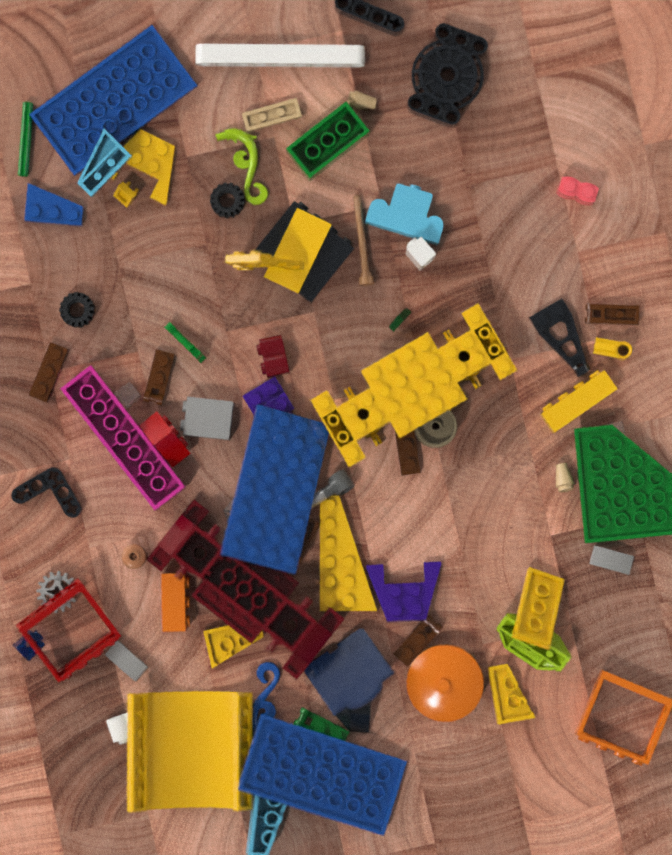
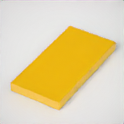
(299, 243)
(538, 608)

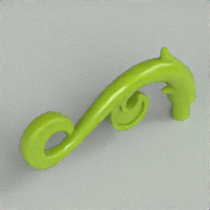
(247, 139)

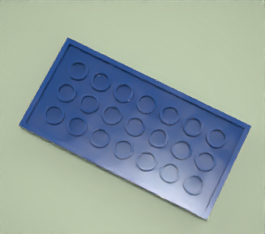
(114, 96)
(275, 489)
(322, 775)

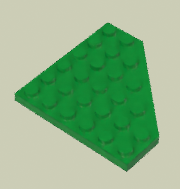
(620, 487)

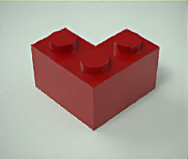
(165, 438)

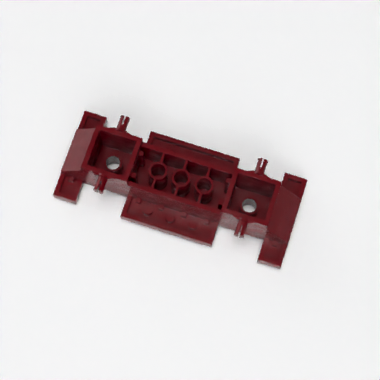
(245, 593)

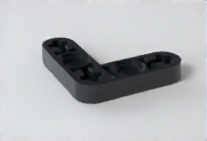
(48, 484)

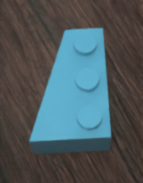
(103, 164)

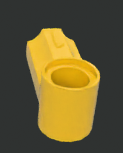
(610, 348)

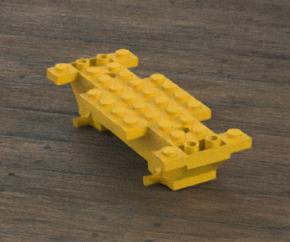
(414, 385)

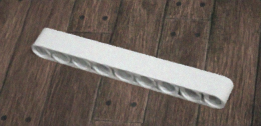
(280, 55)

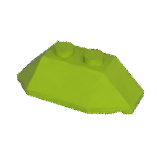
(541, 659)

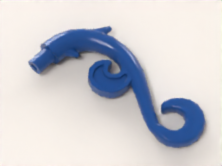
(260, 700)

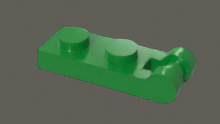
(321, 725)

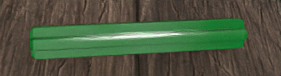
(25, 139)

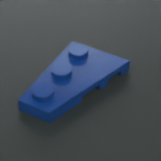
(50, 208)

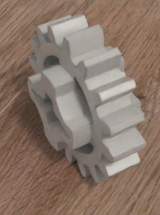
(57, 583)

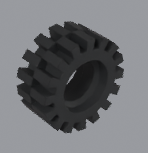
(223, 189)
(69, 301)

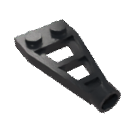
(551, 316)

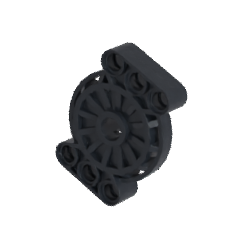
(443, 93)

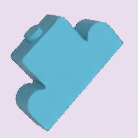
(406, 214)

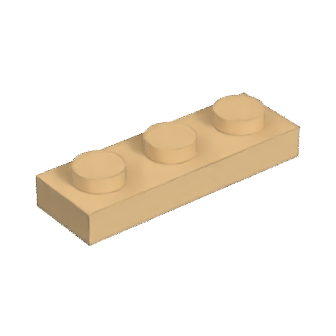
(271, 115)

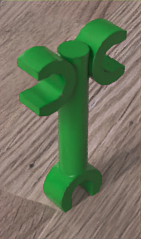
(185, 342)

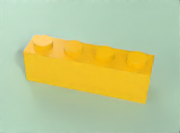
(578, 401)

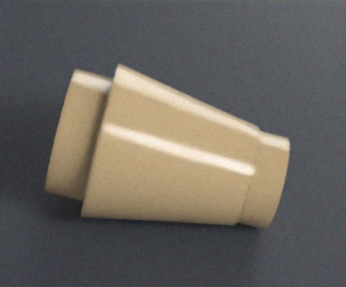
(361, 101)
(564, 480)

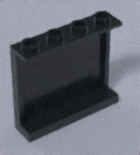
(328, 261)

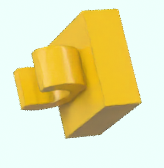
(125, 193)

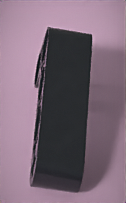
(367, 18)

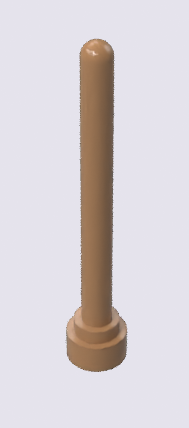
(365, 277)

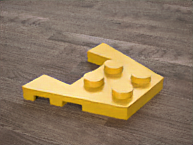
(153, 158)
(257, 259)

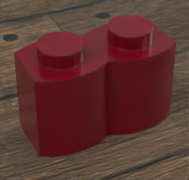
(274, 356)

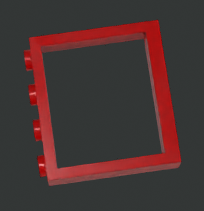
(50, 606)

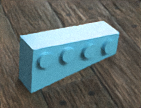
(263, 825)

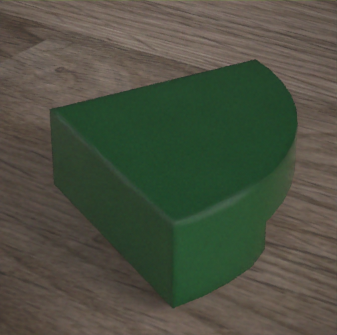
(400, 319)

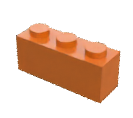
(174, 603)

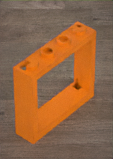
(620, 751)

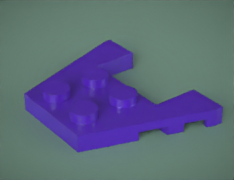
(405, 600)

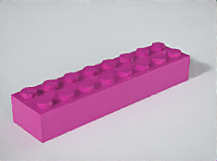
(123, 438)

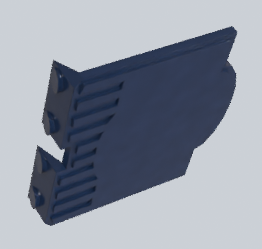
(349, 674)

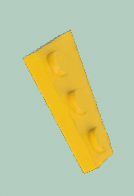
(224, 643)
(507, 697)

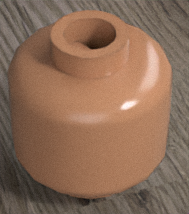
(136, 562)

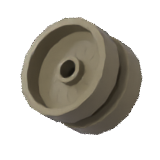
(440, 437)

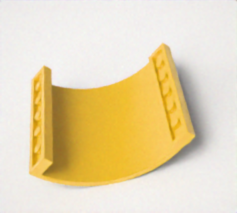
(188, 749)

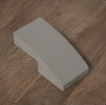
(611, 560)
(126, 661)

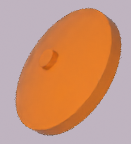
(445, 683)

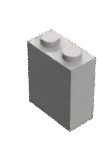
(207, 418)

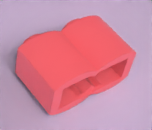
(583, 193)

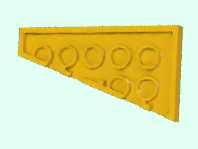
(341, 571)

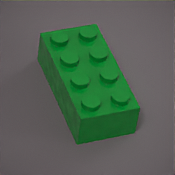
(328, 141)

